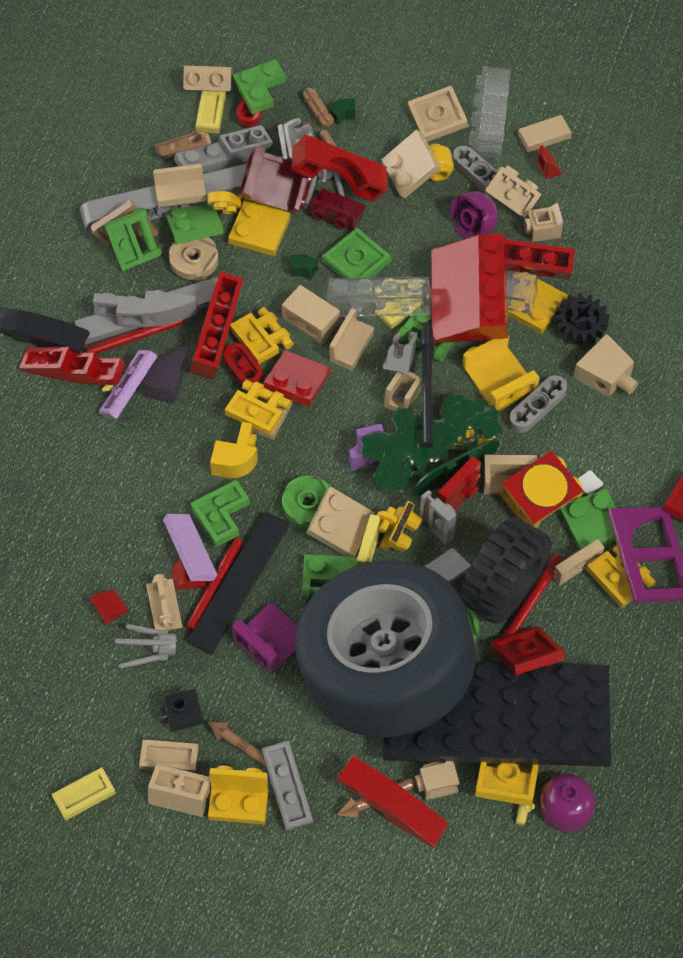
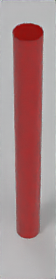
(130, 337)
(214, 585)
(533, 596)

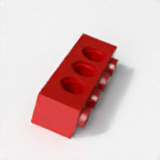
(539, 259)
(216, 325)

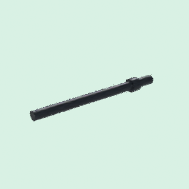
(426, 346)

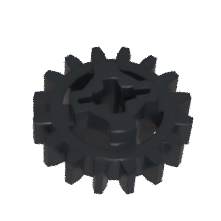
(581, 319)

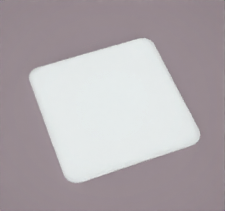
(590, 482)

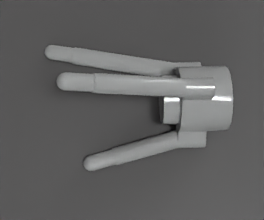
(324, 174)
(162, 643)

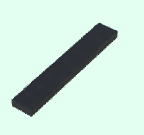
(238, 583)

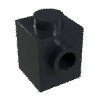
(181, 710)

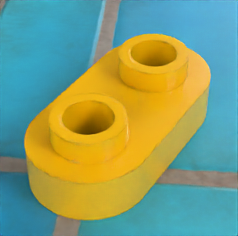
(224, 201)

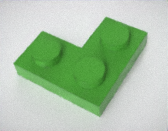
(255, 82)
(215, 508)

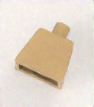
(606, 368)

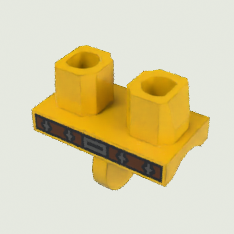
(395, 523)

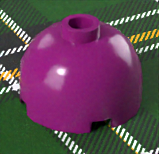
(474, 214)
(567, 803)

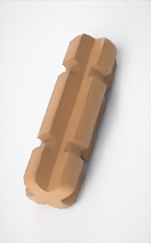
(318, 107)

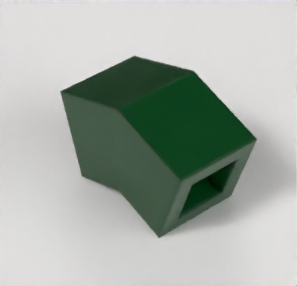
(343, 110)
(303, 266)

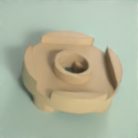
(194, 269)

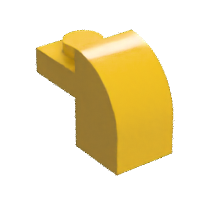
(237, 459)

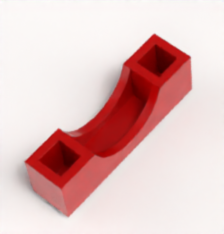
(363, 175)

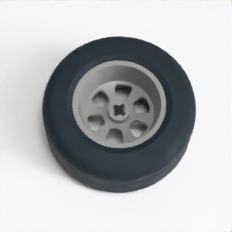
(374, 601)

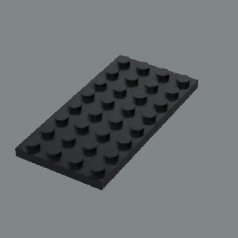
(525, 718)

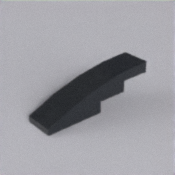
(41, 329)

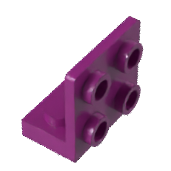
(267, 637)

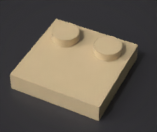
(438, 113)
(411, 164)
(340, 522)

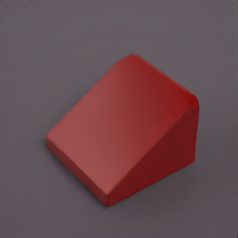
(548, 163)
(181, 579)
(108, 606)

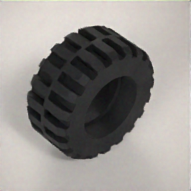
(505, 570)

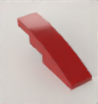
(73, 367)
(394, 801)

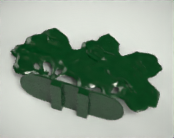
(405, 446)

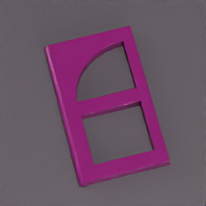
(624, 523)

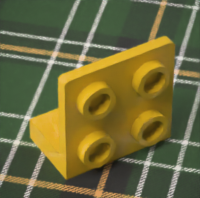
(238, 795)

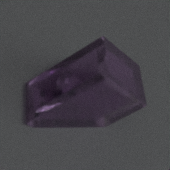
(165, 376)

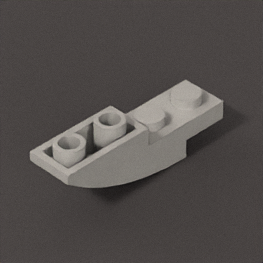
(228, 152)
(154, 310)

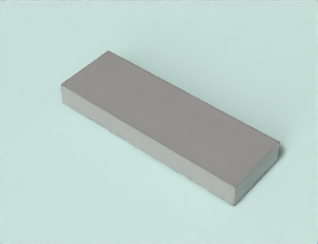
(287, 785)

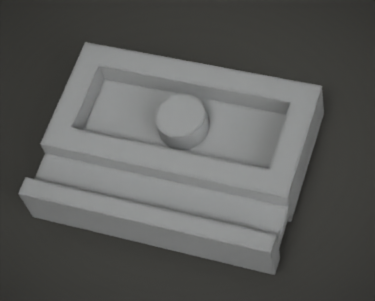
(439, 517)

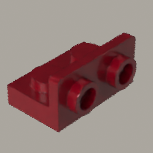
(336, 209)

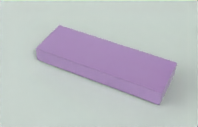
(127, 384)
(190, 547)

